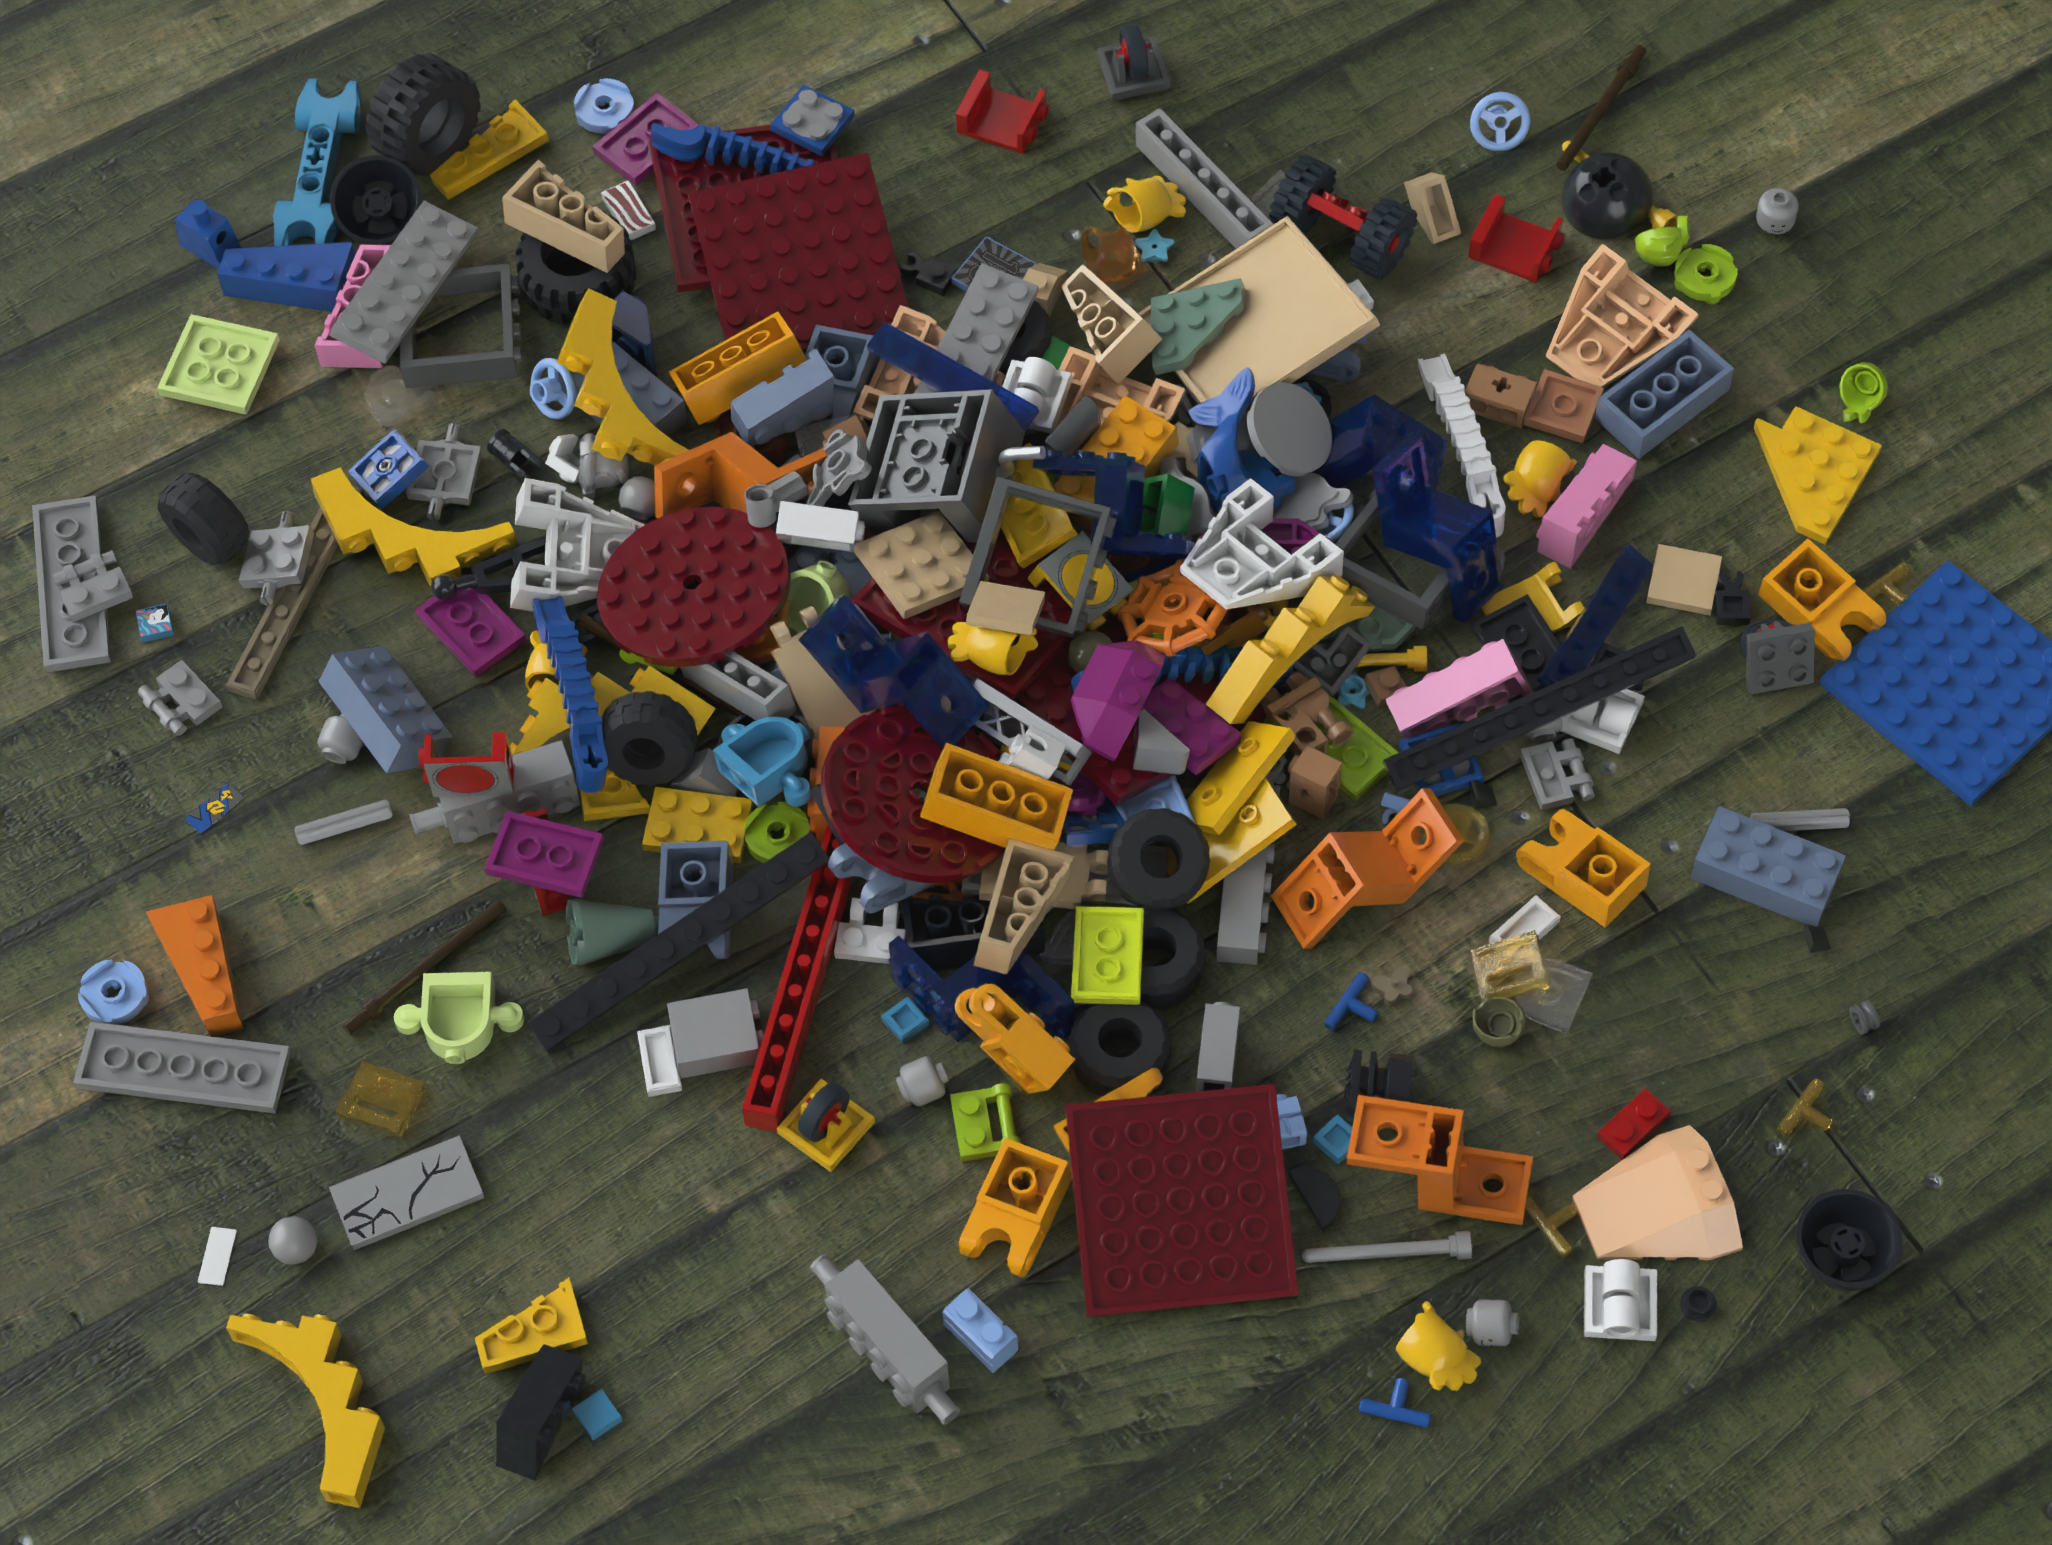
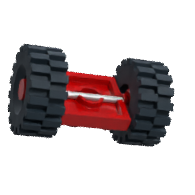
(1383, 232)

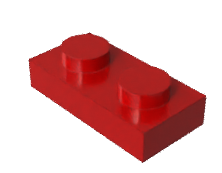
(1633, 1124)

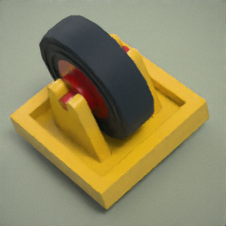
(826, 1124)

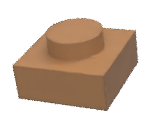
(1383, 684)

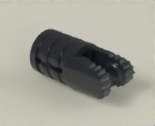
(513, 453)

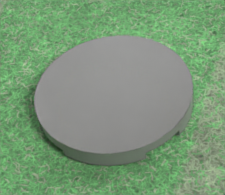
(1289, 429)

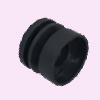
(1387, 1083)

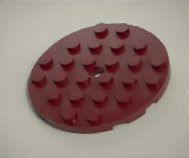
(647, 580)
(873, 804)

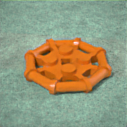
(1167, 621)

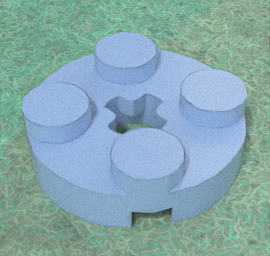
(607, 91)
(120, 1008)

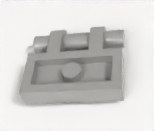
(95, 593)
(187, 692)
(1548, 777)

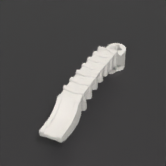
(1465, 435)

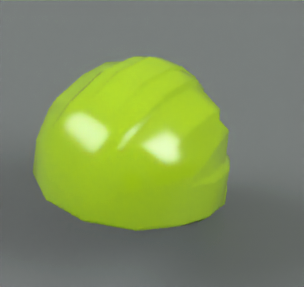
(1663, 244)
(1862, 390)

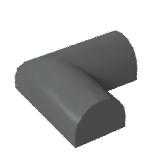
(1075, 428)
(1335, 664)

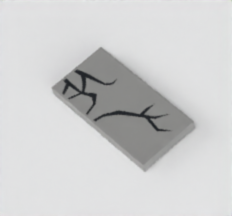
(406, 1192)

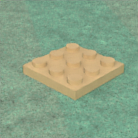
(917, 563)

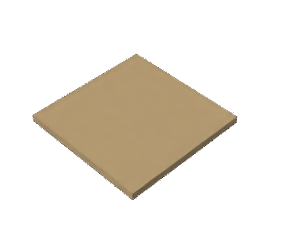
(1292, 315)

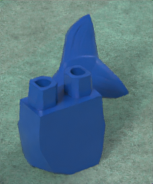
(1219, 463)

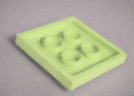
(218, 364)

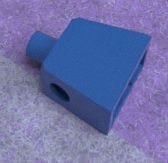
(201, 228)

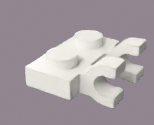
(867, 942)

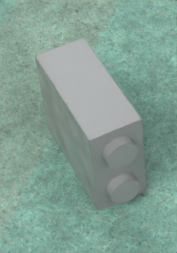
(715, 1032)
(1218, 1047)

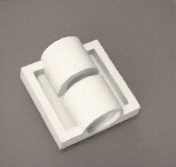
(1042, 386)
(1606, 721)
(1620, 1301)

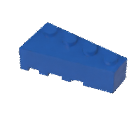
(288, 274)

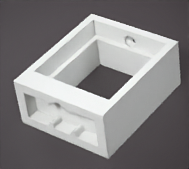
(819, 526)

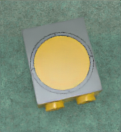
(1064, 572)

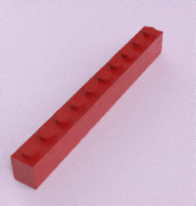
(796, 996)

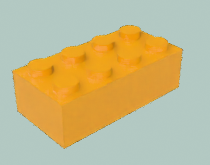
(736, 366)
(1129, 431)
(995, 800)

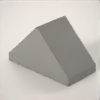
(1157, 747)
(704, 776)

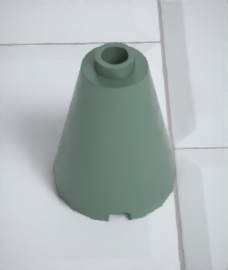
(606, 929)

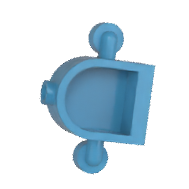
(766, 759)

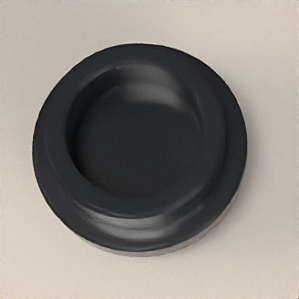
(1698, 1303)

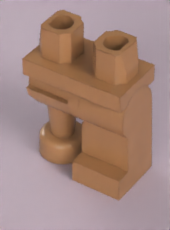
(1301, 710)

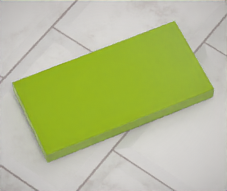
(1360, 755)

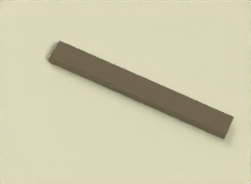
(283, 616)

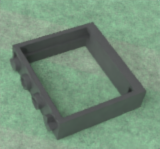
(469, 366)
(990, 529)
(1382, 592)

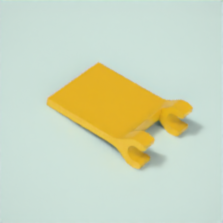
(1538, 590)

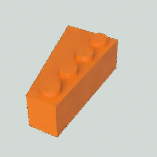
(198, 951)

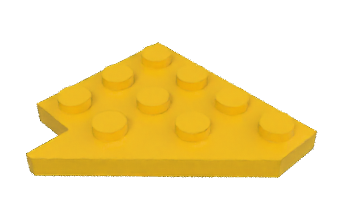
(1816, 469)

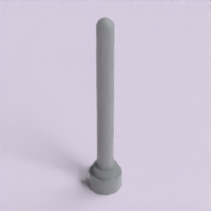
(1455, 1245)

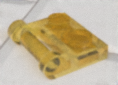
(1506, 959)
(385, 1090)

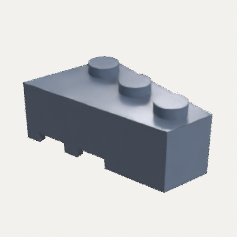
(786, 403)

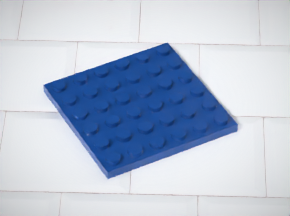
(1952, 682)

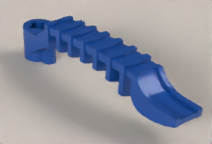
(691, 143)
(1194, 660)
(582, 710)

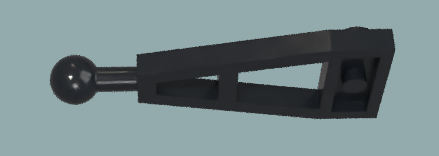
(445, 586)

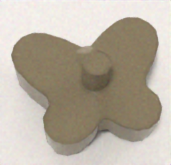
(1393, 986)

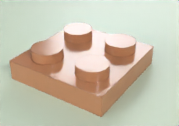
(1563, 406)

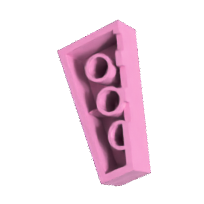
(330, 350)
(1584, 505)
(1459, 690)

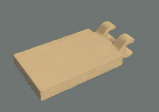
(812, 688)
(1077, 887)

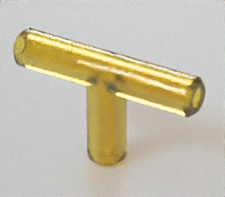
(1885, 585)
(1803, 1108)
(1549, 1224)

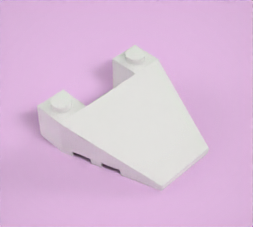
(576, 547)
(1248, 568)

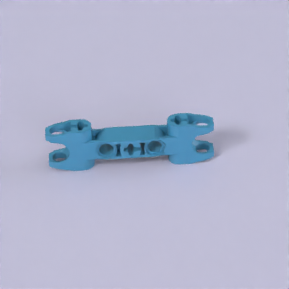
(325, 122)

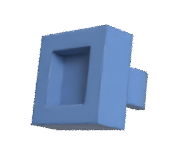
(1394, 803)

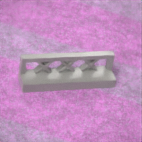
(1026, 719)

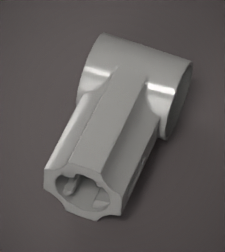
(764, 500)

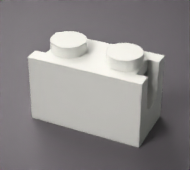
(1034, 753)

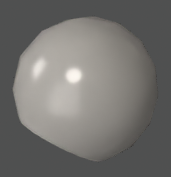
(638, 497)
(293, 1240)

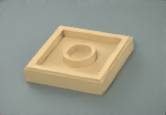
(1684, 579)
(1005, 608)

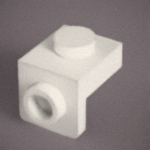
(563, 459)

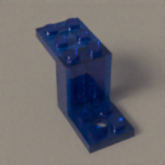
(1369, 434)
(1121, 488)
(1438, 527)
(892, 673)
(939, 996)

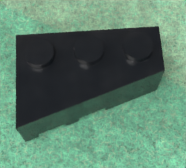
(537, 1411)

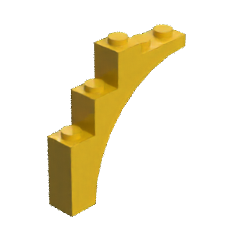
(602, 393)
(400, 544)
(1293, 633)
(552, 716)
(350, 1434)

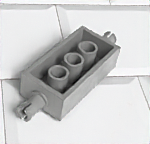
(540, 781)
(886, 1337)

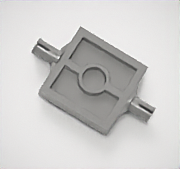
(450, 472)
(276, 557)

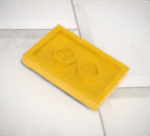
(696, 818)

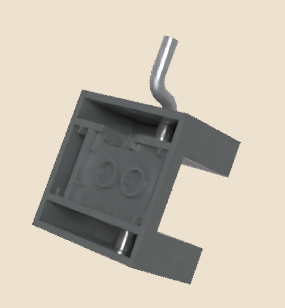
(939, 456)

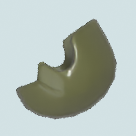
(1082, 648)
(1498, 1021)

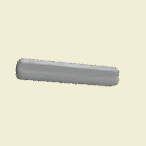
(1805, 819)
(343, 822)

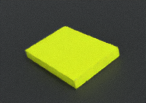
(1107, 955)

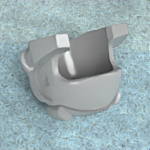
(599, 471)

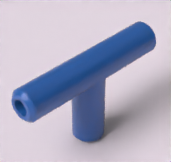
(1350, 1003)
(1396, 1409)

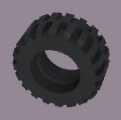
(423, 113)
(560, 294)

